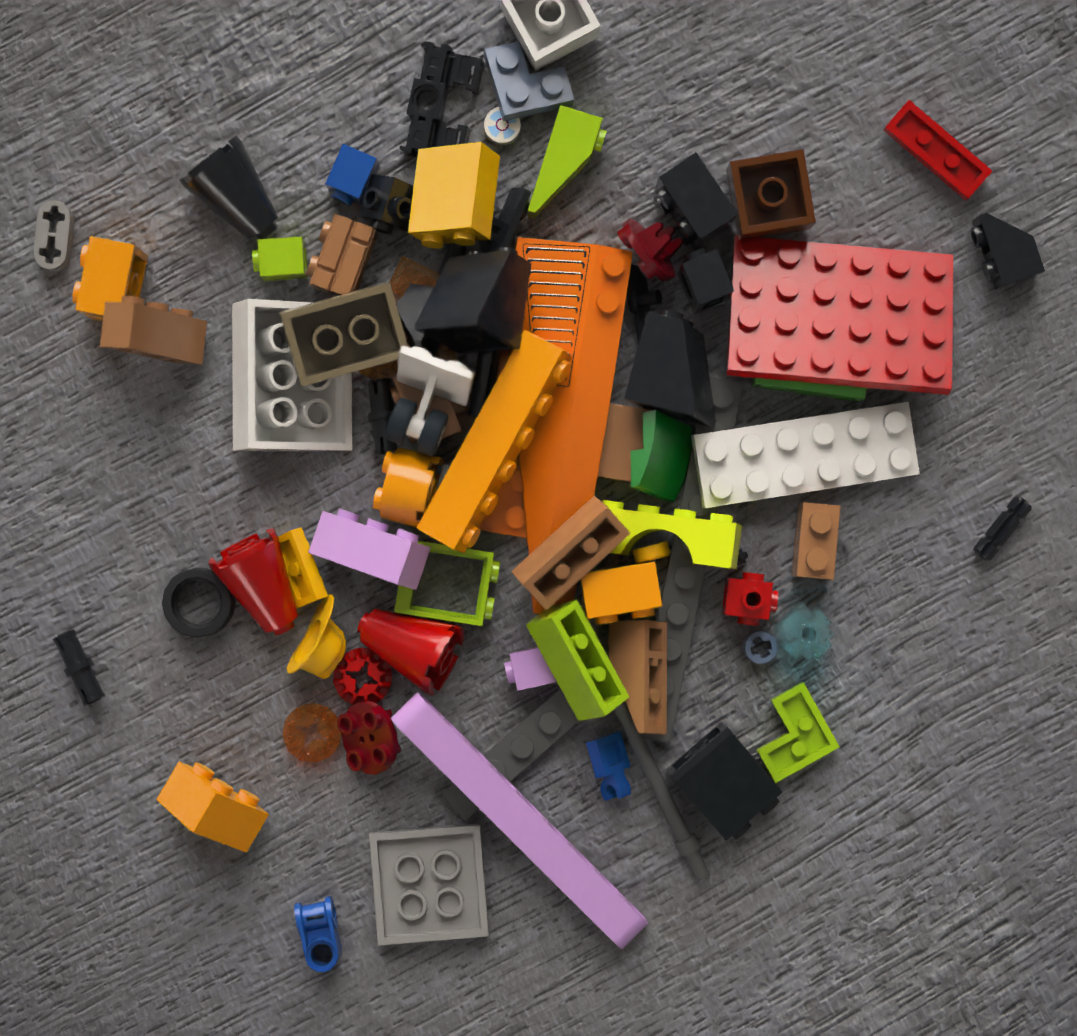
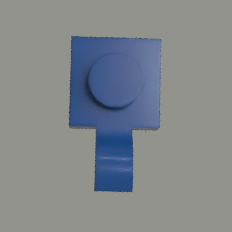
(608, 761)

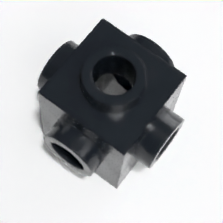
(387, 204)

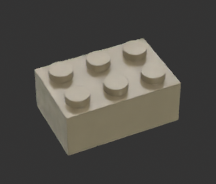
(344, 333)

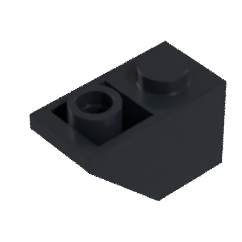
(1007, 251)

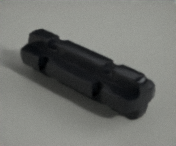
(1002, 528)

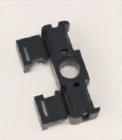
(444, 70)

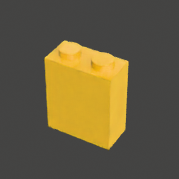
(454, 194)

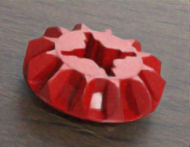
(377, 668)

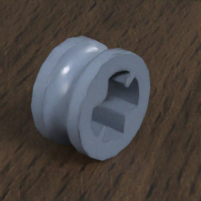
(763, 636)

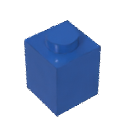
(351, 175)

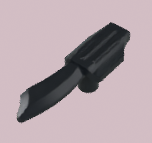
(640, 298)

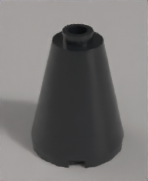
(233, 190)

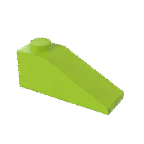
(568, 152)

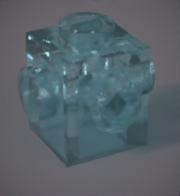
(791, 629)

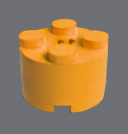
(408, 486)

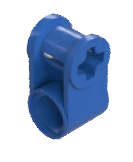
(318, 931)

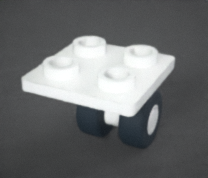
(434, 377)

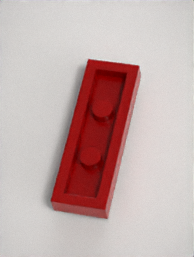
(937, 150)

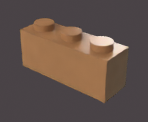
(153, 331)
(570, 552)

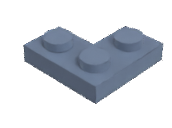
(524, 93)

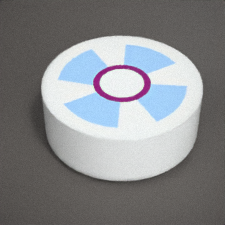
(501, 131)

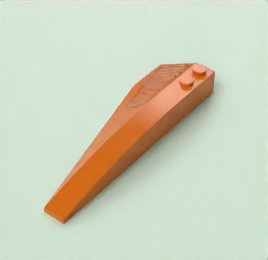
(578, 306)

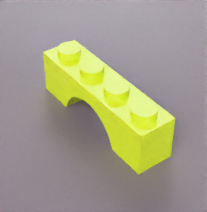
(709, 541)

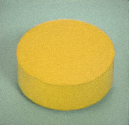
(651, 552)

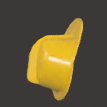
(321, 645)

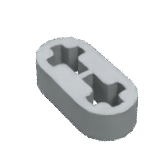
(44, 235)

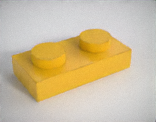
(301, 568)

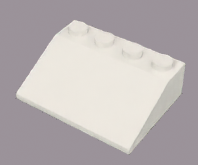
(268, 401)

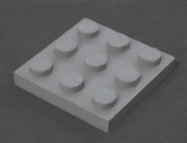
(429, 884)

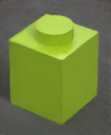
(280, 258)

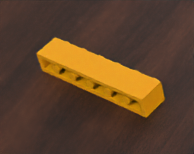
(495, 442)

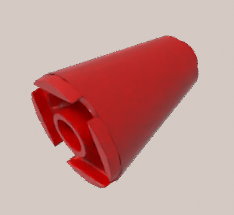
(259, 581)
(413, 646)

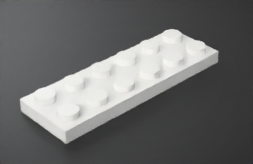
(805, 455)

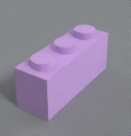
(370, 548)

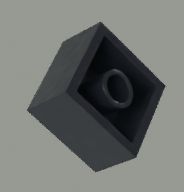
(694, 202)

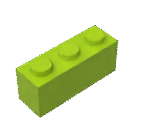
(577, 660)

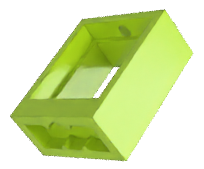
(485, 604)

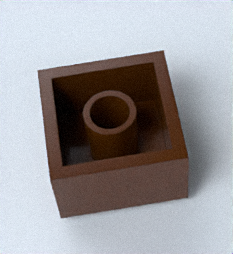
(771, 194)

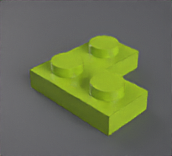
(806, 738)

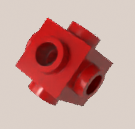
(735, 598)

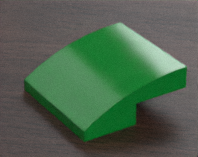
(664, 457)

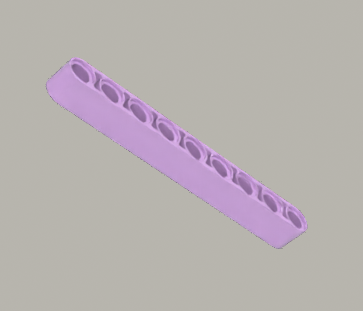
(519, 820)

